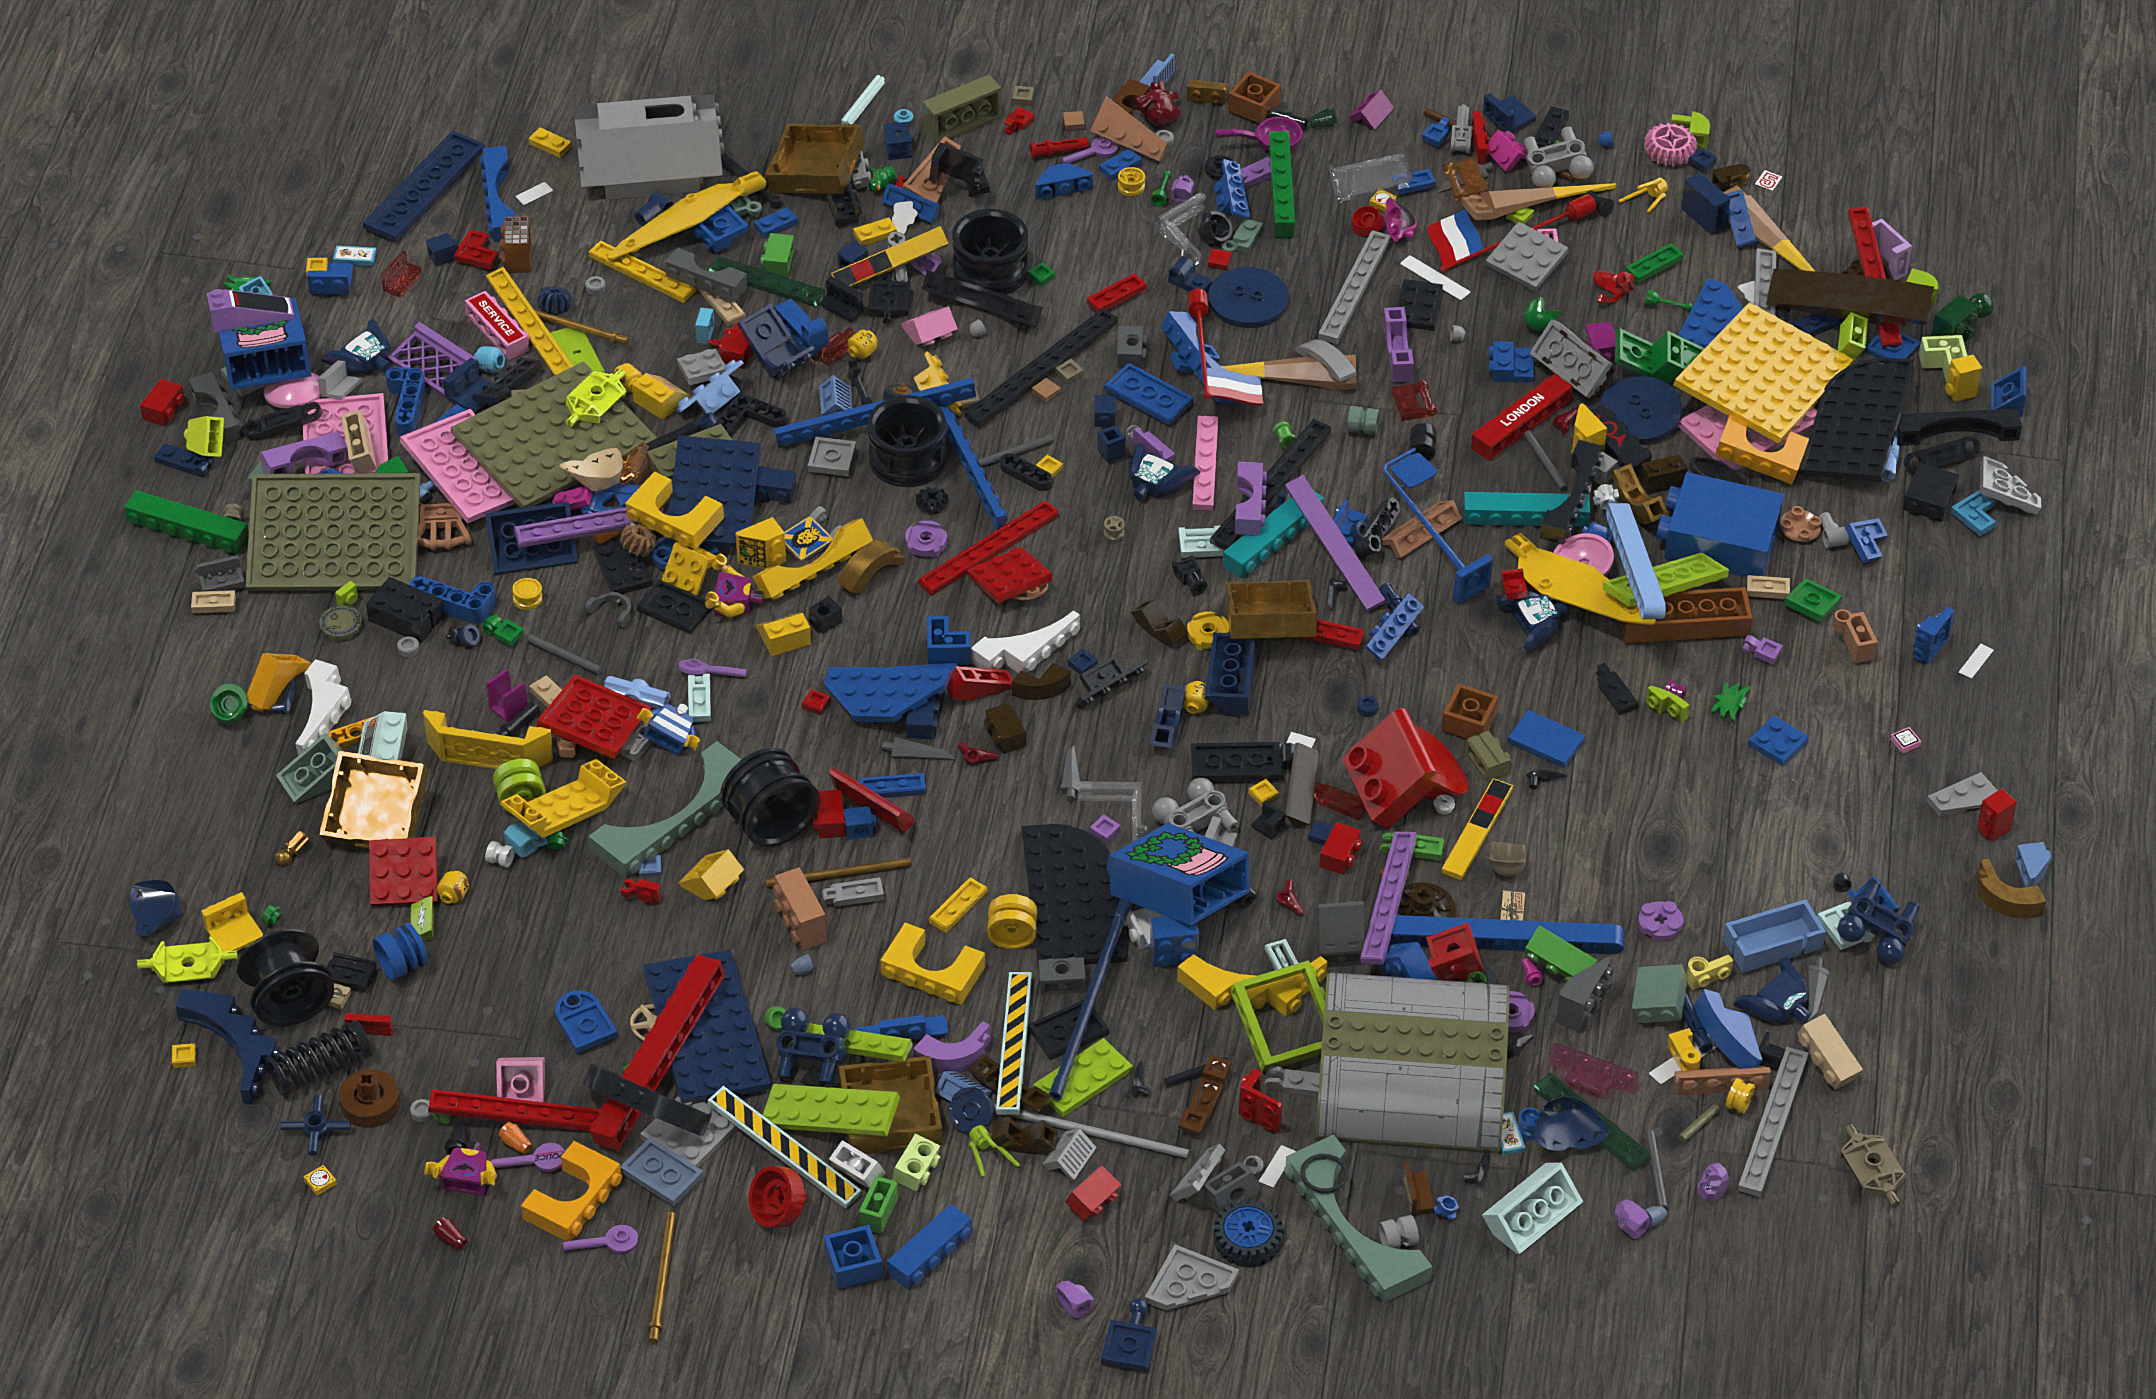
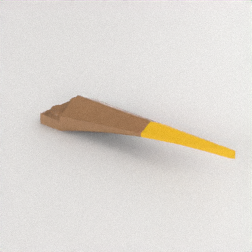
(1499, 203)
(1770, 235)
(1297, 370)

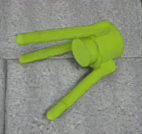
(982, 1139)

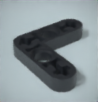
(772, 416)

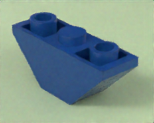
(1063, 180)

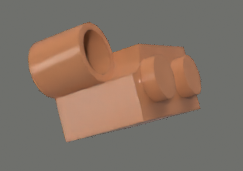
(1857, 635)

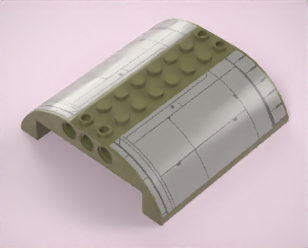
(1413, 1062)

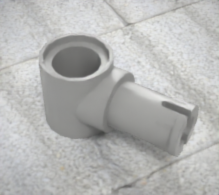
(1832, 534)

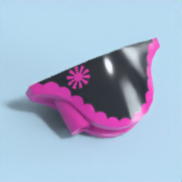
(1399, 220)

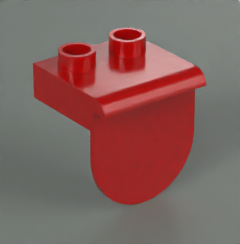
(1401, 766)

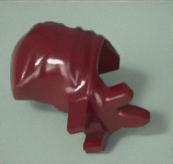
(1164, 109)

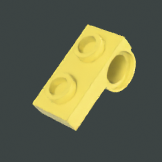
(1702, 973)

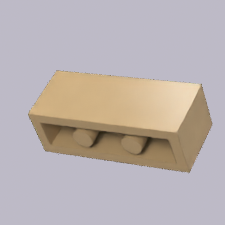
(359, 442)
(1829, 1052)

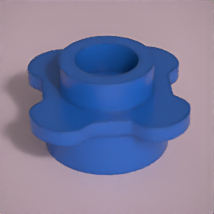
(1446, 1207)

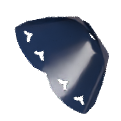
(159, 904)
(1569, 1125)

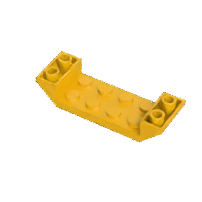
(484, 748)
(569, 804)

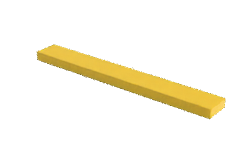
(529, 321)

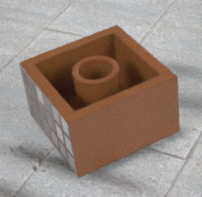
(516, 244)

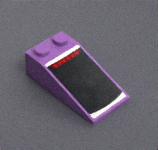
(243, 309)

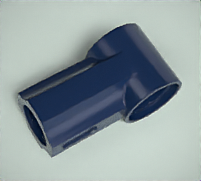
(656, 205)

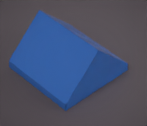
(2010, 391)

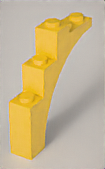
(1214, 986)

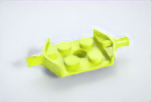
(589, 406)
(169, 961)

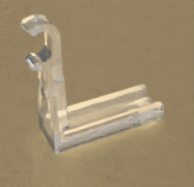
(1169, 220)
(1116, 792)

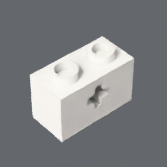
(856, 1164)

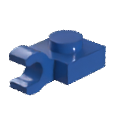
(1437, 133)

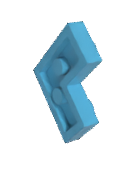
(1972, 512)

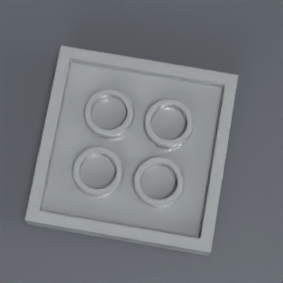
(1526, 256)
(687, 1144)

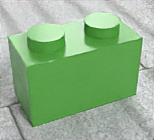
(778, 254)
(878, 1204)

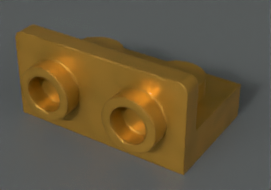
(1207, 91)

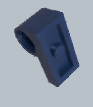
(1184, 276)

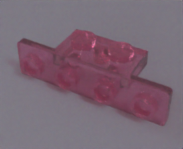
(1592, 1071)

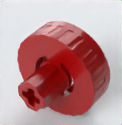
(787, 1197)

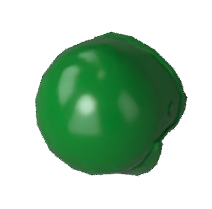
(1538, 318)
(228, 703)

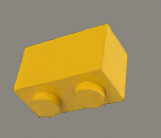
(1963, 378)

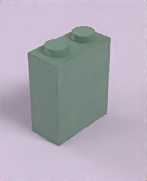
(1659, 993)

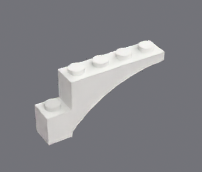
(1025, 650)
(328, 702)

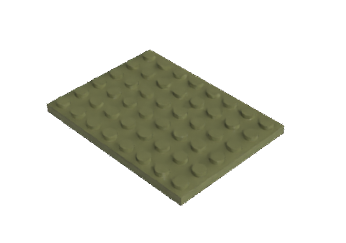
(528, 437)
(332, 530)

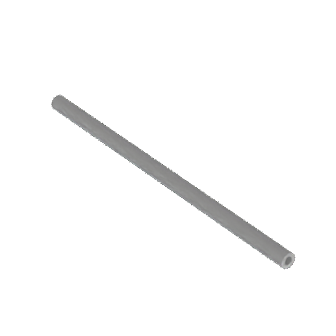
(1101, 1133)

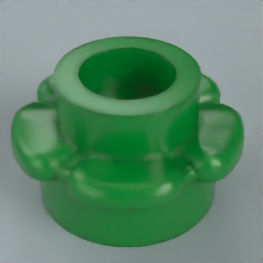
(556, 841)
(271, 915)

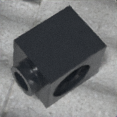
(825, 615)

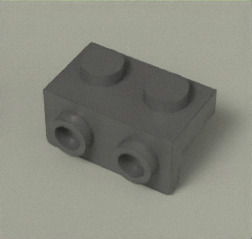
(221, 575)

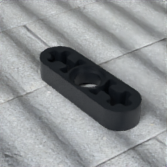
(1038, 478)

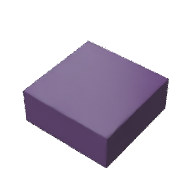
(1105, 828)

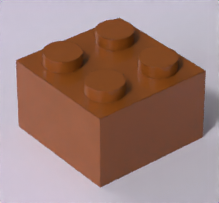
(1254, 97)
(1469, 712)

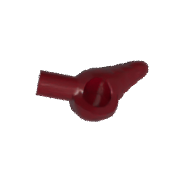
(1565, 420)
(975, 755)
(1289, 899)

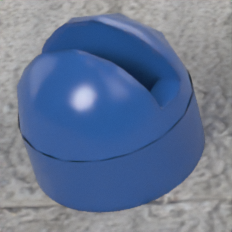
(1605, 139)

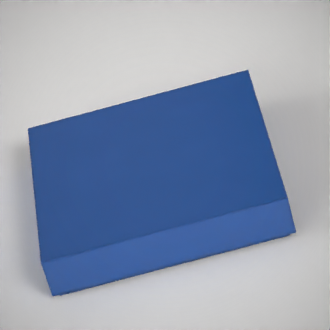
(1905, 351)

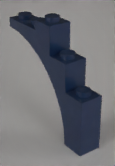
(221, 1016)

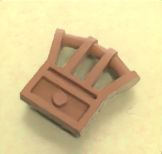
(441, 516)

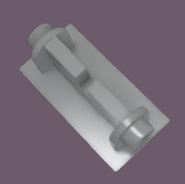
(860, 176)

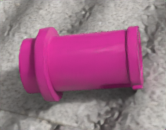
(1533, 975)

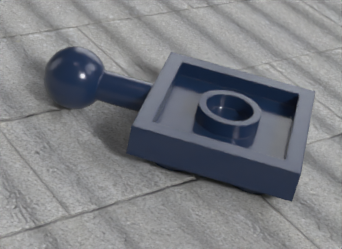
(1130, 1343)

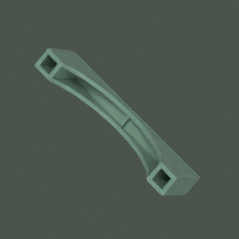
(630, 846)
(1384, 1268)

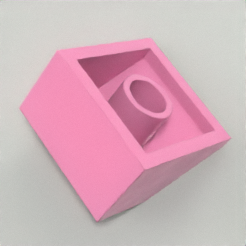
(930, 326)
(521, 1078)

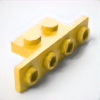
(934, 377)

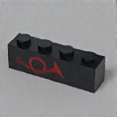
(1619, 442)

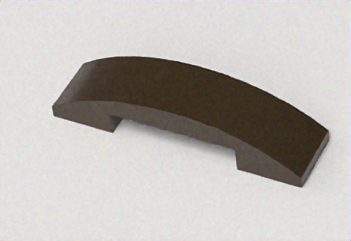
(988, 1072)

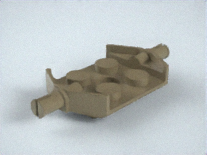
(1879, 1178)

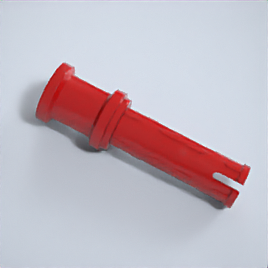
(1049, 148)

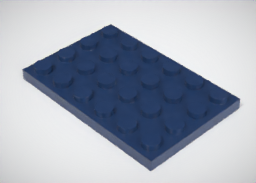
(722, 472)

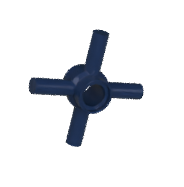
(315, 1125)

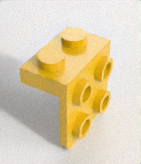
(231, 924)

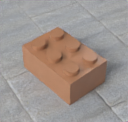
(800, 909)

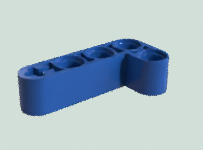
(802, 328)
(411, 387)
(458, 603)

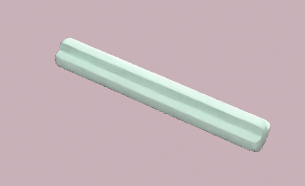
(863, 100)

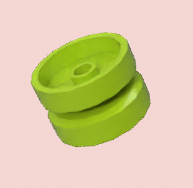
(519, 778)

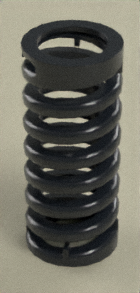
(279, 1078)

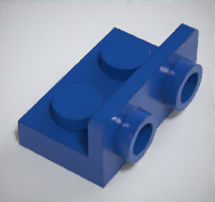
(1346, 518)

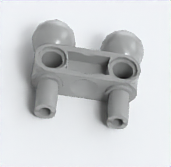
(1561, 156)
(1197, 813)

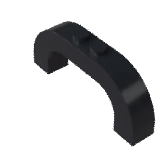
(646, 1100)

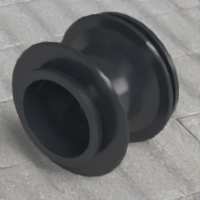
(286, 977)

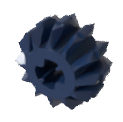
(554, 300)

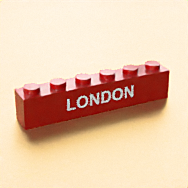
(1521, 417)

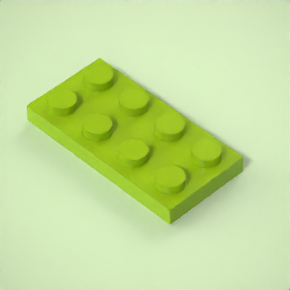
(1090, 1075)

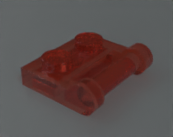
(1408, 404)

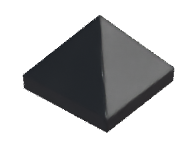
(812, 1076)

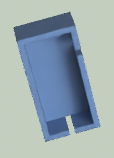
(1774, 935)

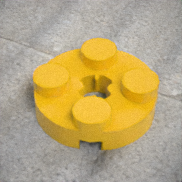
(1201, 621)

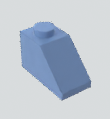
(2032, 862)

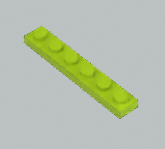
(871, 1044)

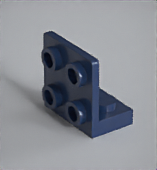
(1508, 113)
(463, 383)

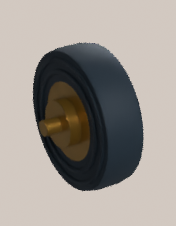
(898, 390)

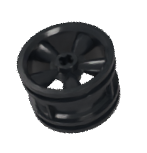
(992, 269)
(911, 459)
(769, 797)

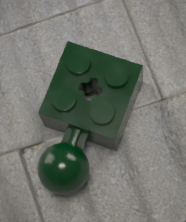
(1961, 315)

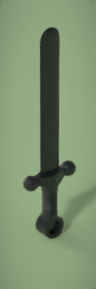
(775, 200)

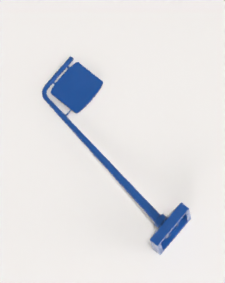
(1413, 472)

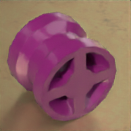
(1679, 691)

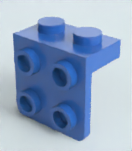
(333, 281)

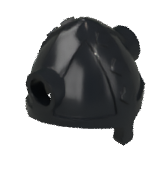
(1215, 228)

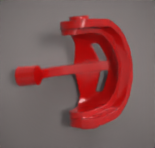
(1610, 281)

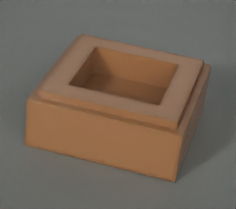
(1073, 120)
(1046, 390)

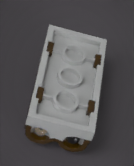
(1573, 359)

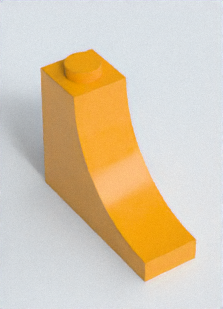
(272, 677)

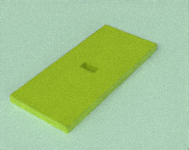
(577, 348)

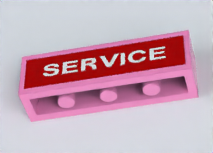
(497, 325)

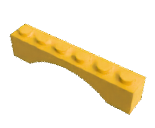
(846, 540)

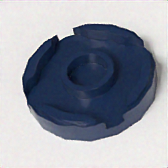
(970, 1109)

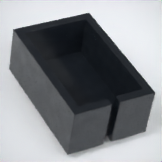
(405, 609)

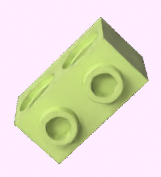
(913, 1161)

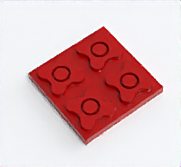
(593, 716)

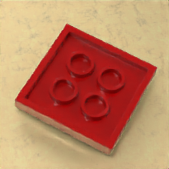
(1009, 574)
(402, 870)

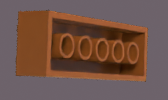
(1696, 616)

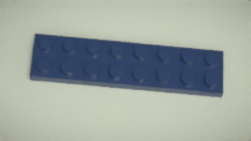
(423, 186)

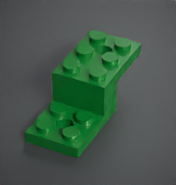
(1659, 359)

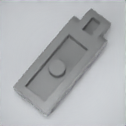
(854, 892)

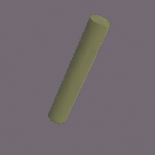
(1698, 1123)

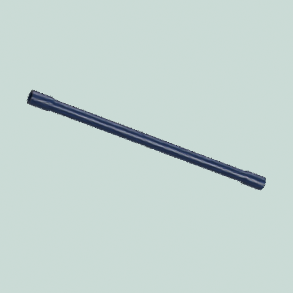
(1060, 1081)

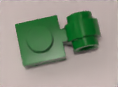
(503, 631)

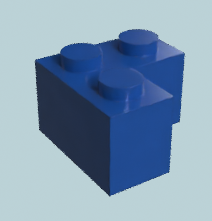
(945, 645)
(1406, 961)

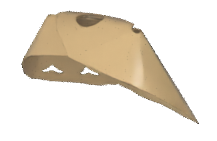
(597, 475)

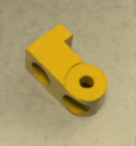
(1683, 1051)

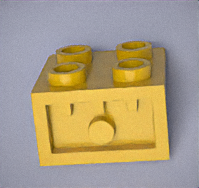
(687, 567)

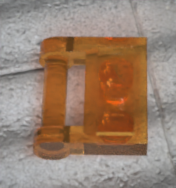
(1470, 176)
(632, 462)

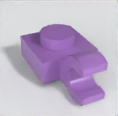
(1764, 649)

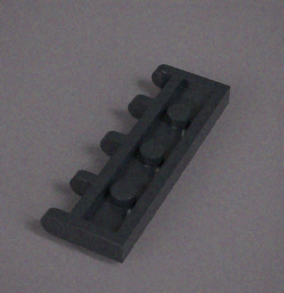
(512, 379)

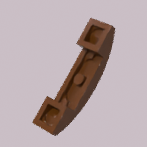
(1207, 1095)

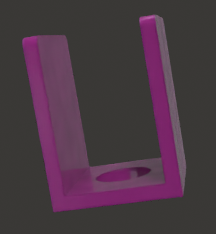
(1602, 338)
(501, 695)

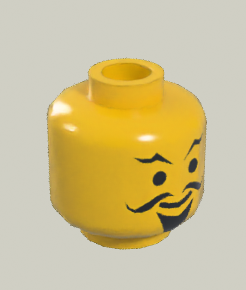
(862, 344)
(1194, 697)

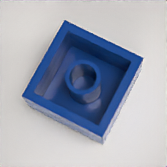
(1172, 941)
(853, 1256)

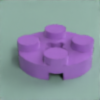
(926, 548)
(1660, 910)
(1524, 1012)

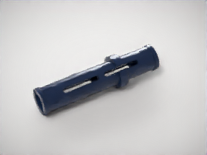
(1393, 601)
(1696, 1027)

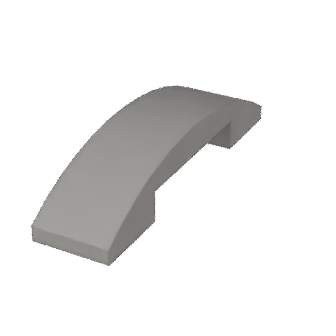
(1327, 354)

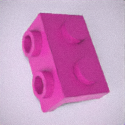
(1506, 150)

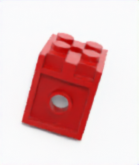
(1458, 962)

